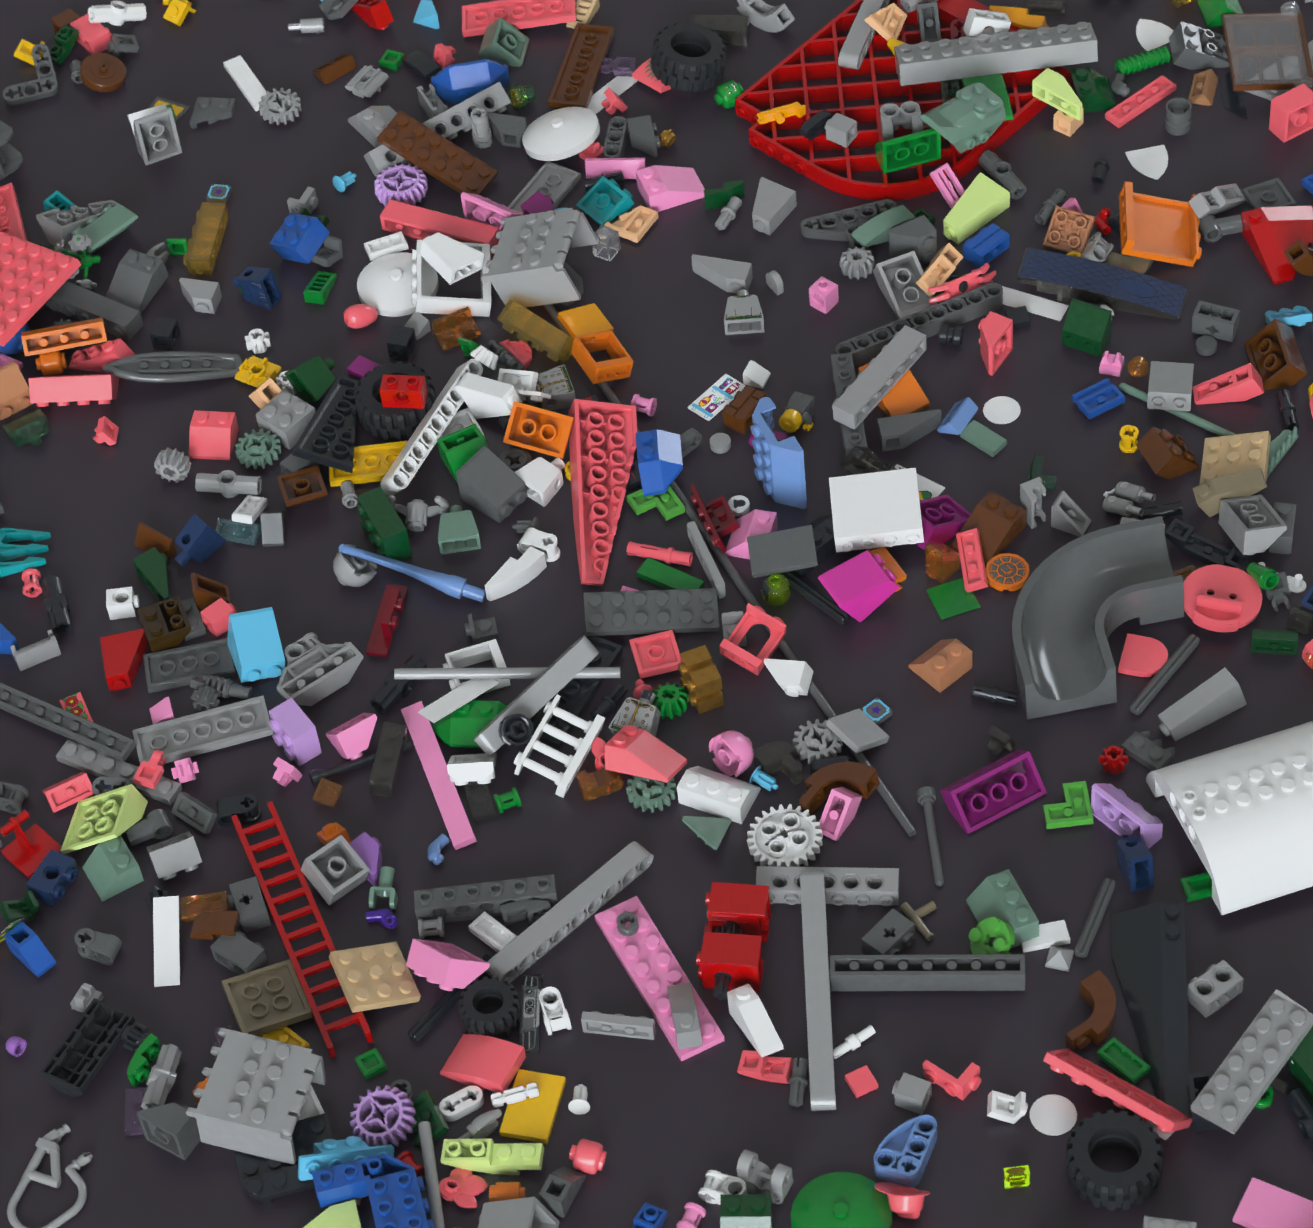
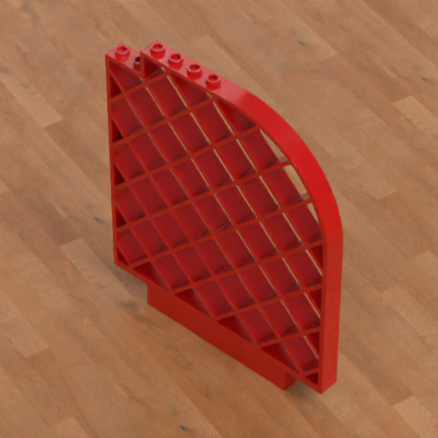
(825, 169)

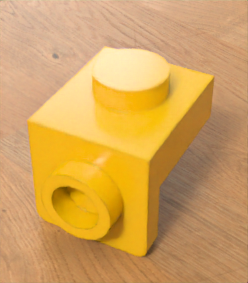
(177, 11)
(24, 52)

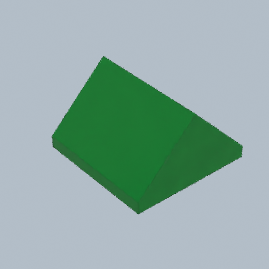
(1212, 10)

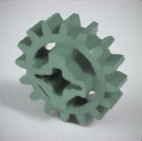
(258, 448)
(650, 793)

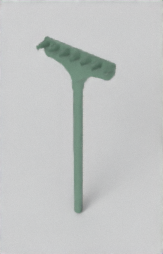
(1278, 446)

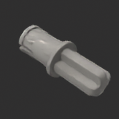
(728, 213)

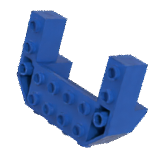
(386, 1180)

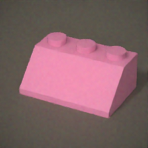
(485, 210)
(444, 964)

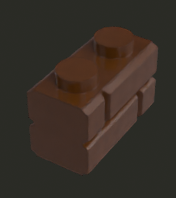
(739, 413)

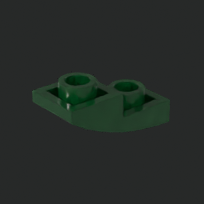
(65, 41)
(721, 196)

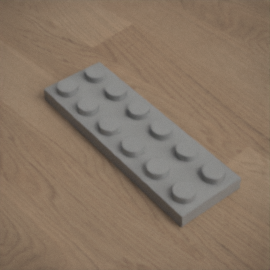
(204, 731)
(1253, 1063)

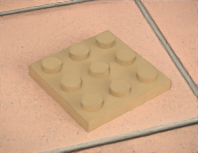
(1235, 454)
(374, 977)

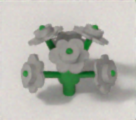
(80, 242)

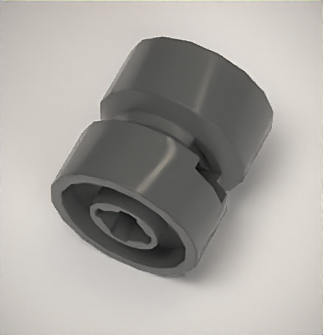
(1178, 116)

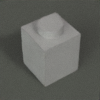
(841, 129)
(912, 1093)

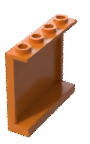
(1158, 228)

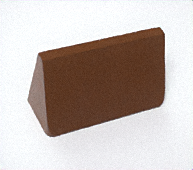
(335, 68)
(148, 538)

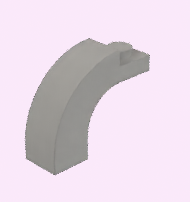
(766, 16)

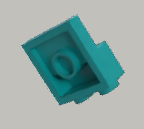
(605, 201)

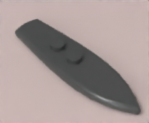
(175, 366)

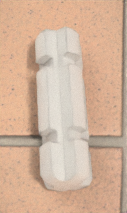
(514, 1094)

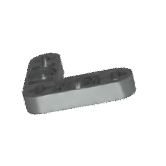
(43, 80)

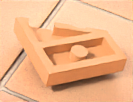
(887, 21)
(634, 223)

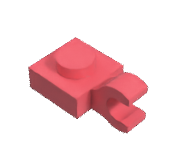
(150, 772)

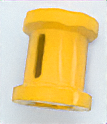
(1126, 440)

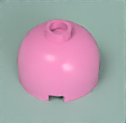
(732, 752)

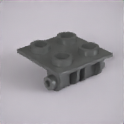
(505, 361)

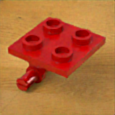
(29, 846)

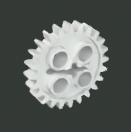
(785, 837)

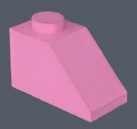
(839, 812)

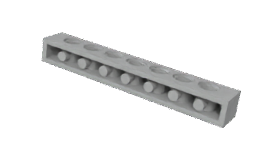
(494, 95)

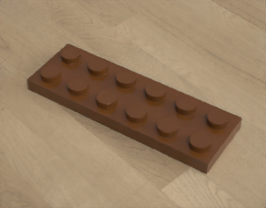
(581, 66)
(436, 155)

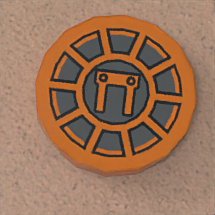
(1007, 572)

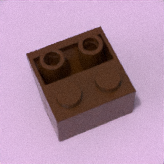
(1167, 453)

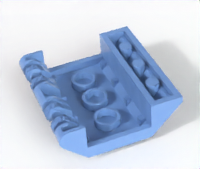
(777, 463)

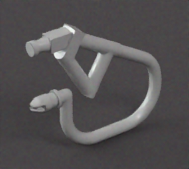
(49, 1145)

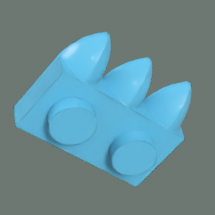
(1295, 317)

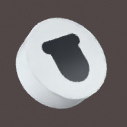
(739, 505)

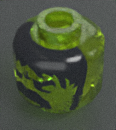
(775, 589)

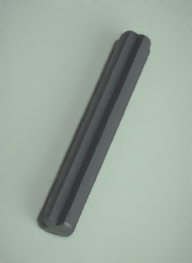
(1095, 918)

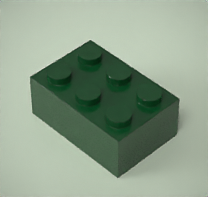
(383, 525)

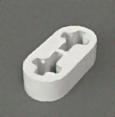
(461, 1103)

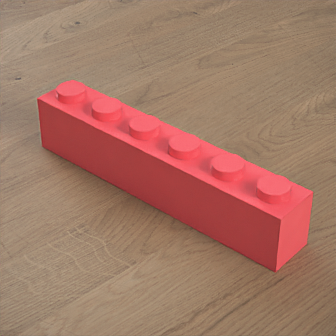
(422, 222)

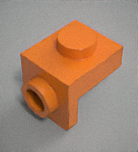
(331, 832)

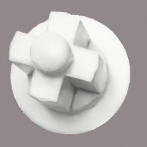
(579, 1103)

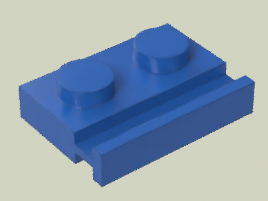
(1098, 398)

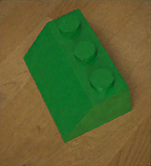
(908, 150)

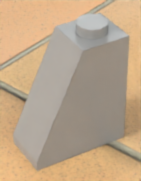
(772, 205)

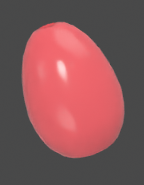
(360, 315)

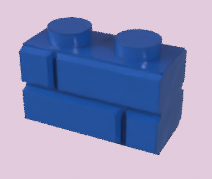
(986, 245)

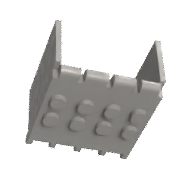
(532, 256)
(255, 1094)

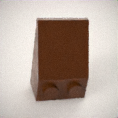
(997, 522)

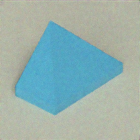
(427, 14)

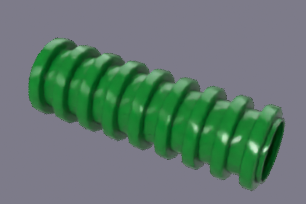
(1143, 60)

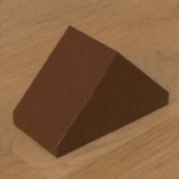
(208, 591)

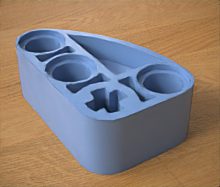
(897, 1149)

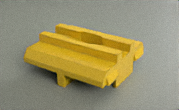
(262, 368)

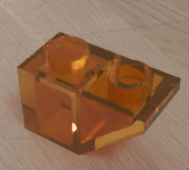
(941, 561)

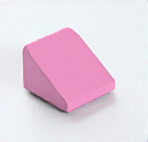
(162, 711)

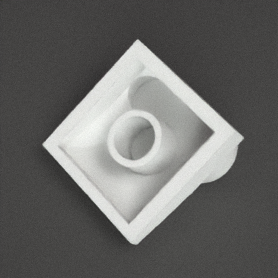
(472, 768)

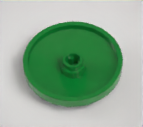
(841, 1202)

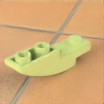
(492, 1158)

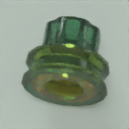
(521, 95)

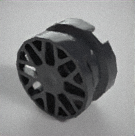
(515, 730)

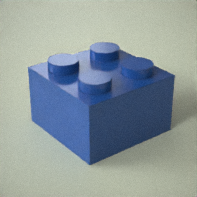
(299, 238)

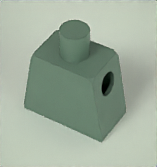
(458, 531)

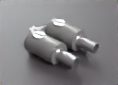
(1126, 491)

